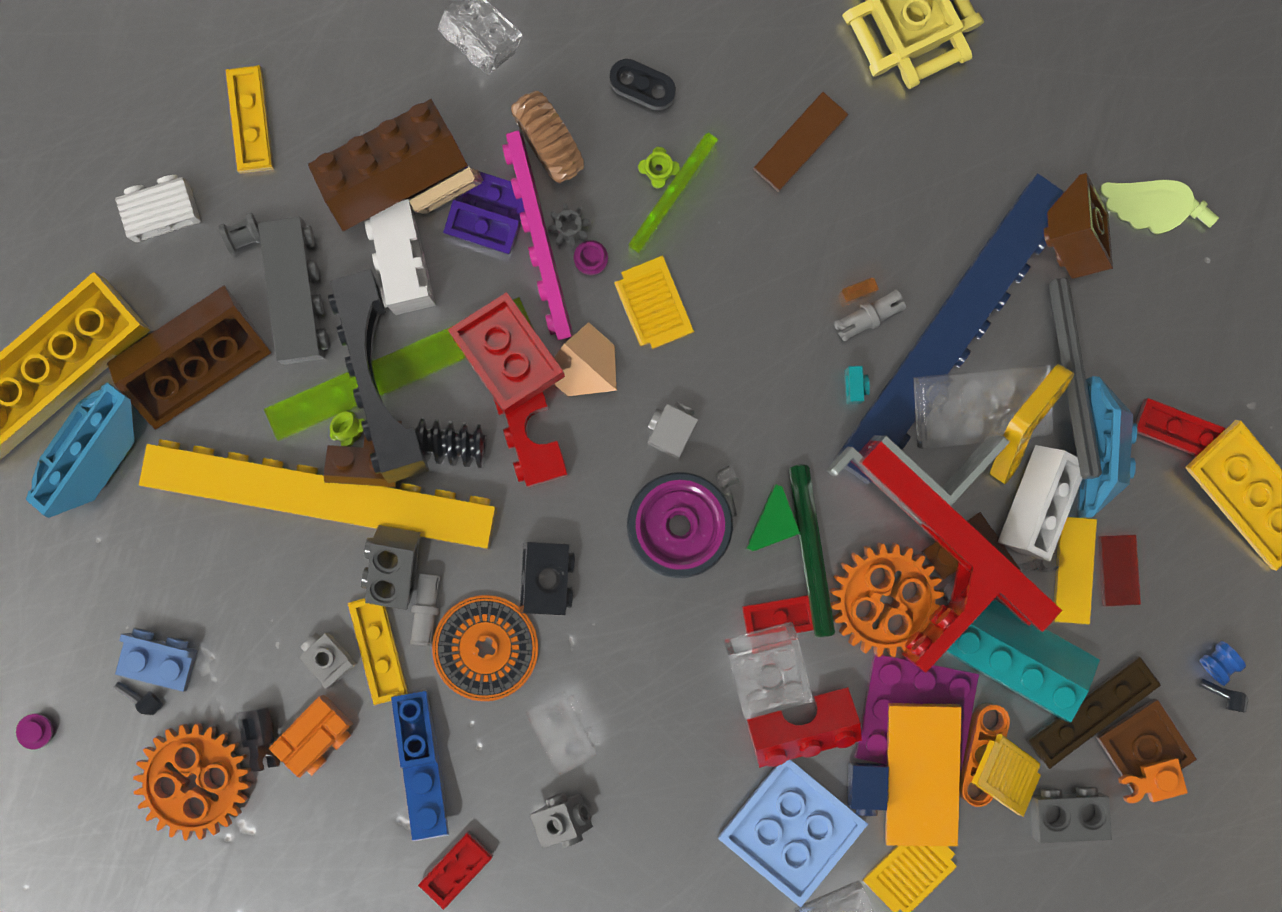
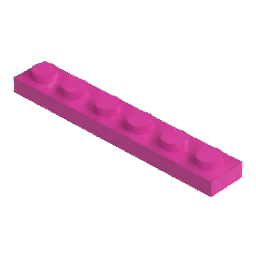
(533, 222)

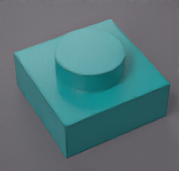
(856, 385)

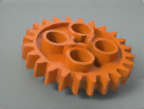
(857, 587)
(175, 808)

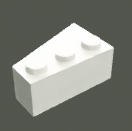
(400, 259)

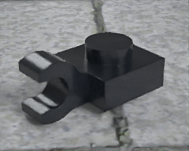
(257, 733)

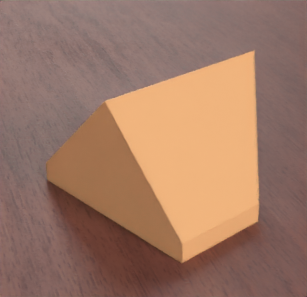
(587, 363)

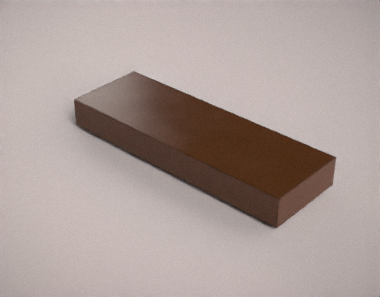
(800, 142)

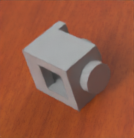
(339, 659)

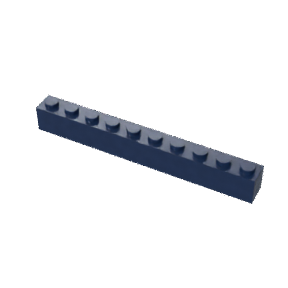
(961, 316)

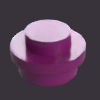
(590, 257)
(34, 731)

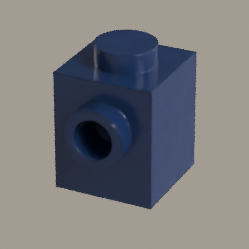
(867, 787)

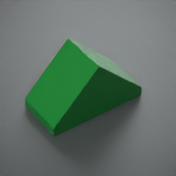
(774, 522)

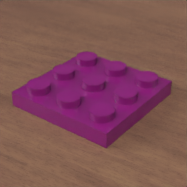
(902, 682)

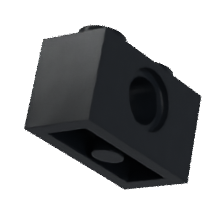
(535, 559)

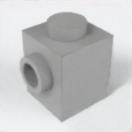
(672, 429)

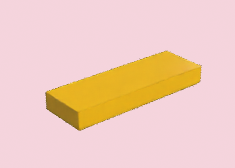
(249, 119)
(1075, 570)
(378, 651)

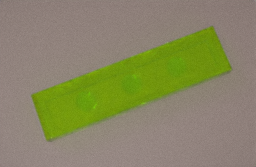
(672, 195)

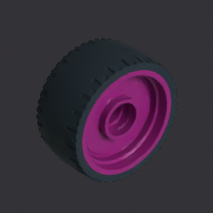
(708, 521)

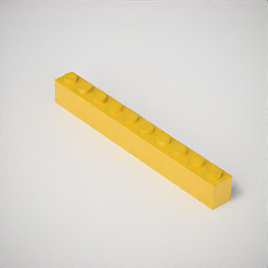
(306, 494)

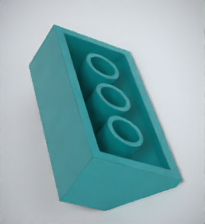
(1027, 660)

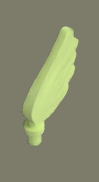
(1155, 204)

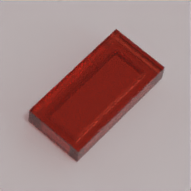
(1119, 570)

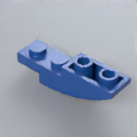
(420, 766)

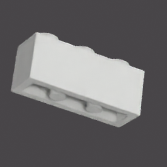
(1042, 503)

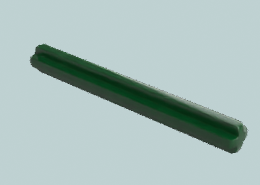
(811, 551)

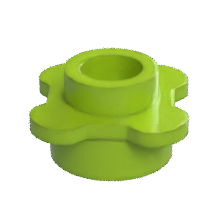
(658, 157)
(346, 428)

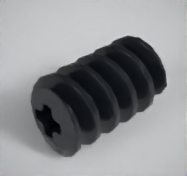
(453, 443)

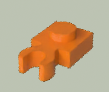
(1159, 780)

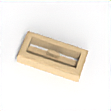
(446, 191)

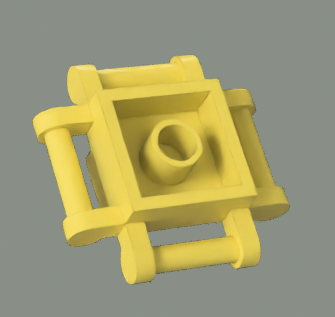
(912, 30)

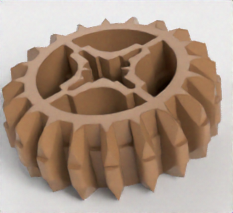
(547, 136)

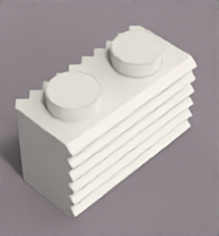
(157, 208)

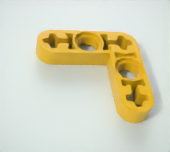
(1026, 420)

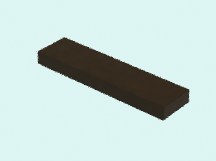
(1097, 711)

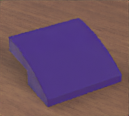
(487, 214)

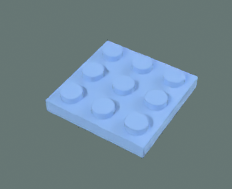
(792, 831)

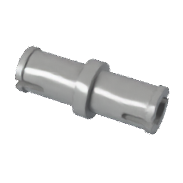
(870, 315)
(425, 610)

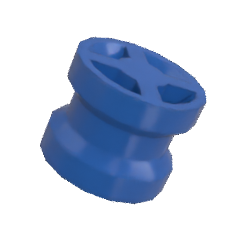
(1222, 663)

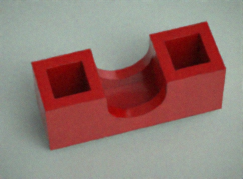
(536, 461)
(833, 727)

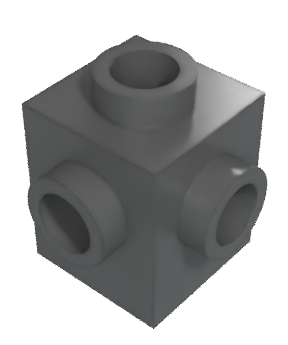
(562, 820)

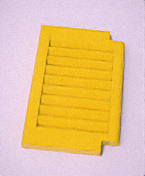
(653, 304)
(1008, 774)
(910, 875)

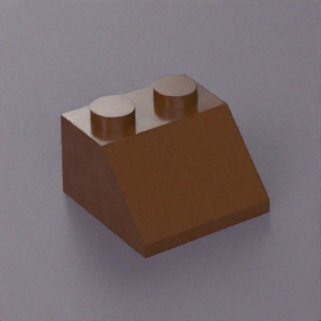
(1080, 230)

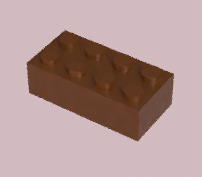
(386, 164)

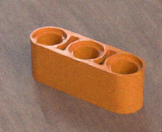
(979, 736)

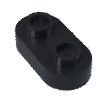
(644, 82)

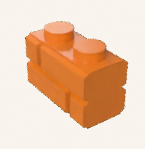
(312, 736)

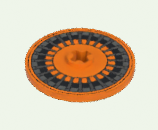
(458, 657)

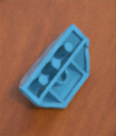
(1114, 438)
(83, 453)

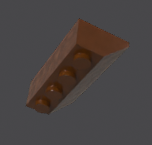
(188, 358)

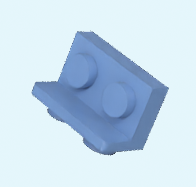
(156, 661)

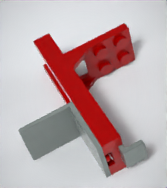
(981, 568)

